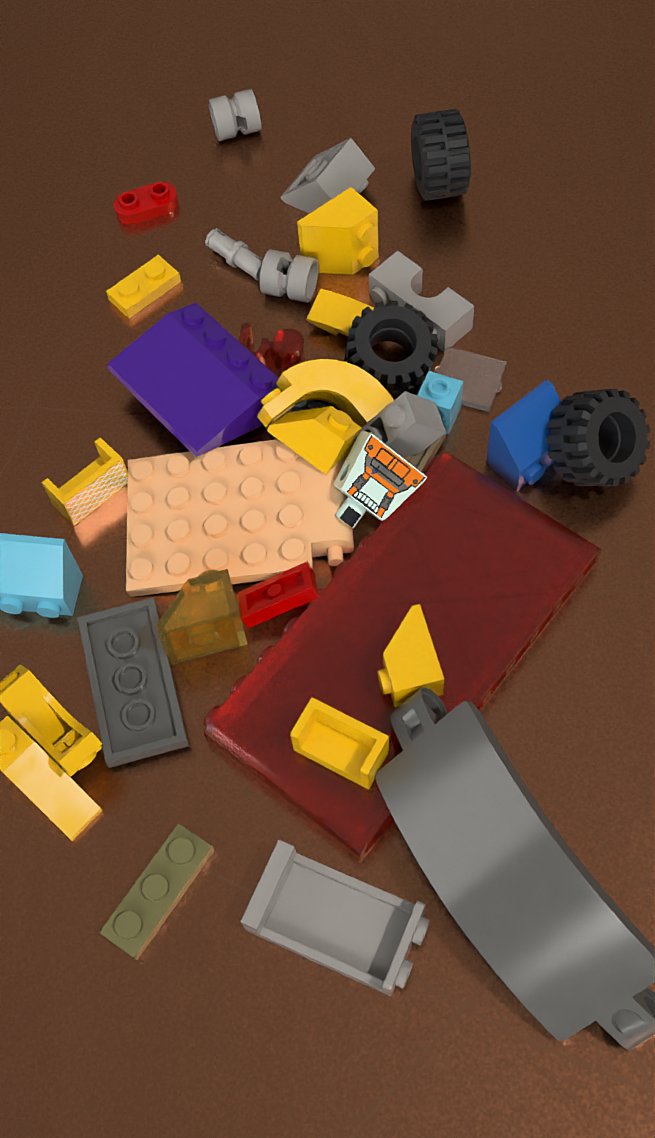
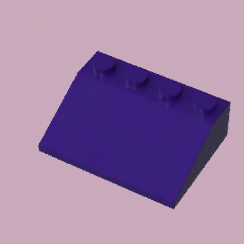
(195, 379)

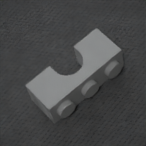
(401, 281)

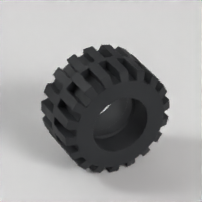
(440, 154)
(398, 326)
(620, 431)

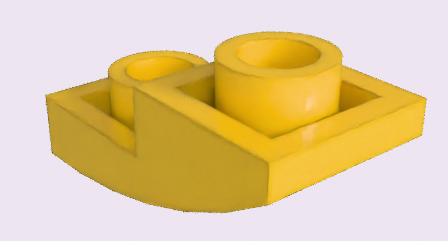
(334, 312)

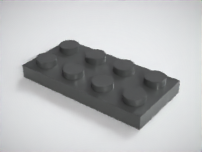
(131, 683)

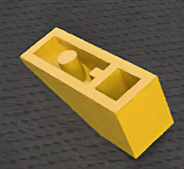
(44, 781)

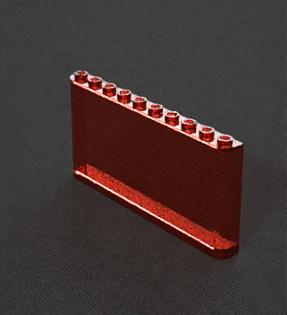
(487, 586)

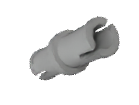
(235, 252)

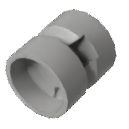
(235, 114)
(286, 275)

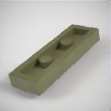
(157, 891)

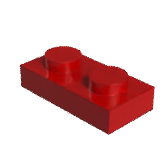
(278, 595)

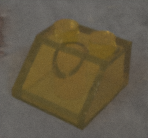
(202, 619)

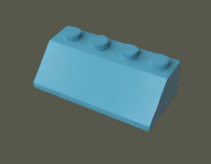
(38, 576)

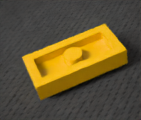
(143, 286)

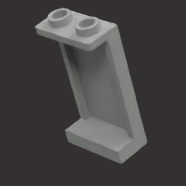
(335, 920)

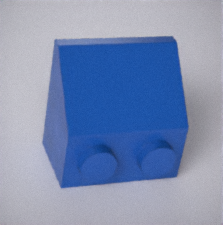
(519, 435)

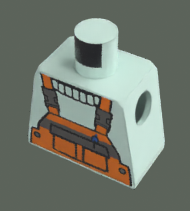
(374, 480)

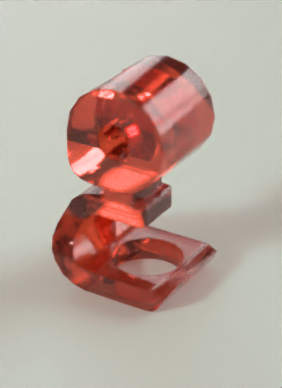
(284, 350)

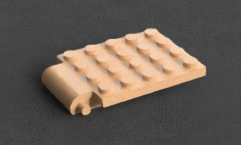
(229, 509)

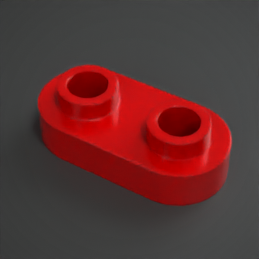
(146, 203)

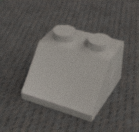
(329, 176)

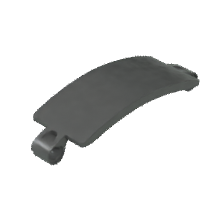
(514, 876)

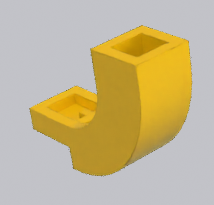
(330, 381)
(47, 721)

